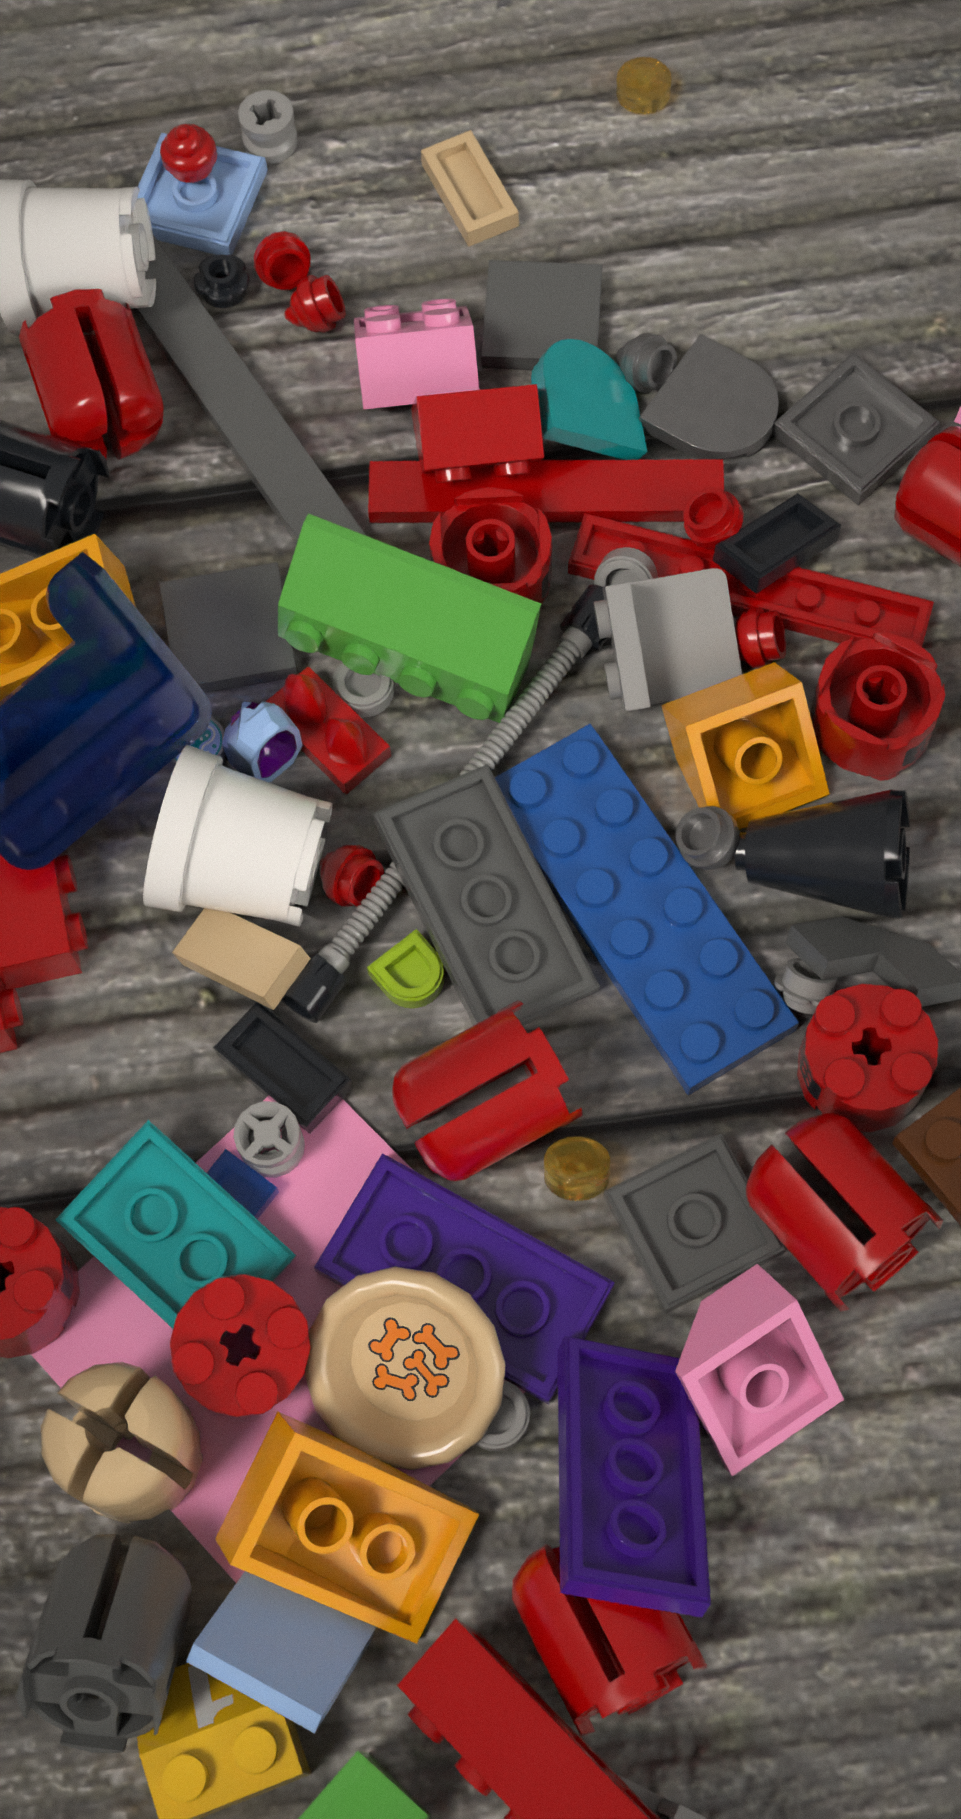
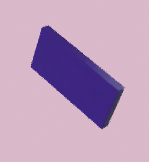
(516, 1280)
(629, 1480)

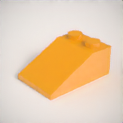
(27, 627)
(344, 1529)

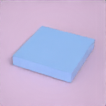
(206, 212)
(281, 1649)

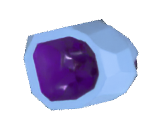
(261, 740)

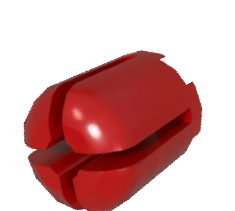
(93, 379)
(931, 496)
(468, 1065)
(863, 1182)
(598, 1650)

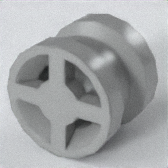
(278, 135)
(259, 1129)

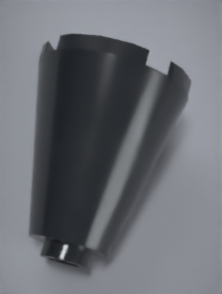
(834, 852)

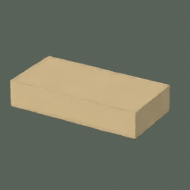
(469, 188)
(241, 956)

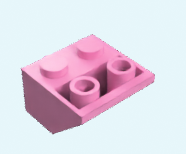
(415, 353)

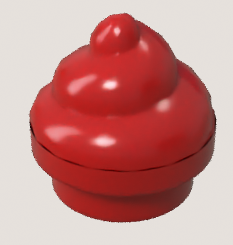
(188, 153)
(282, 260)
(316, 304)
(712, 517)
(760, 637)
(349, 874)

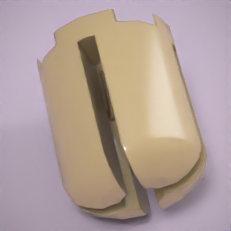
(113, 1405)

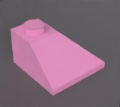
(754, 1368)

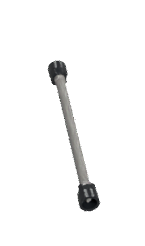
(322, 976)

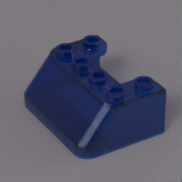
(90, 719)

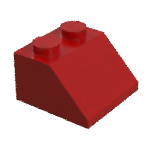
(478, 431)

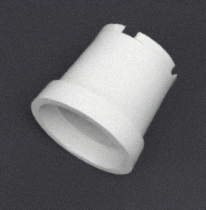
(71, 242)
(233, 843)

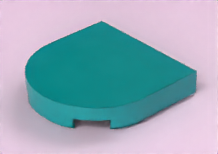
(587, 401)

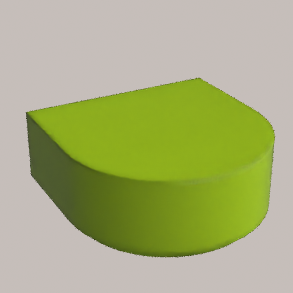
(409, 972)

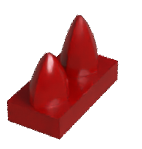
(331, 730)

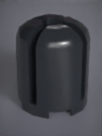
(46, 490)

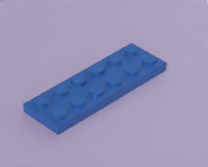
(643, 911)

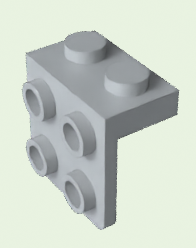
(668, 637)

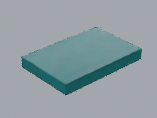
(168, 1225)

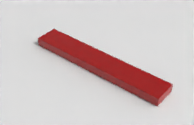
(557, 487)
(804, 598)

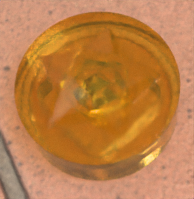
(643, 85)
(576, 1168)

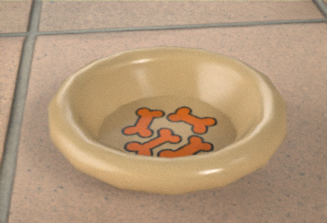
(405, 1367)

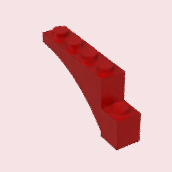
(36, 934)

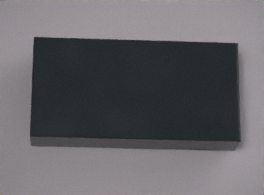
(776, 543)
(283, 1066)

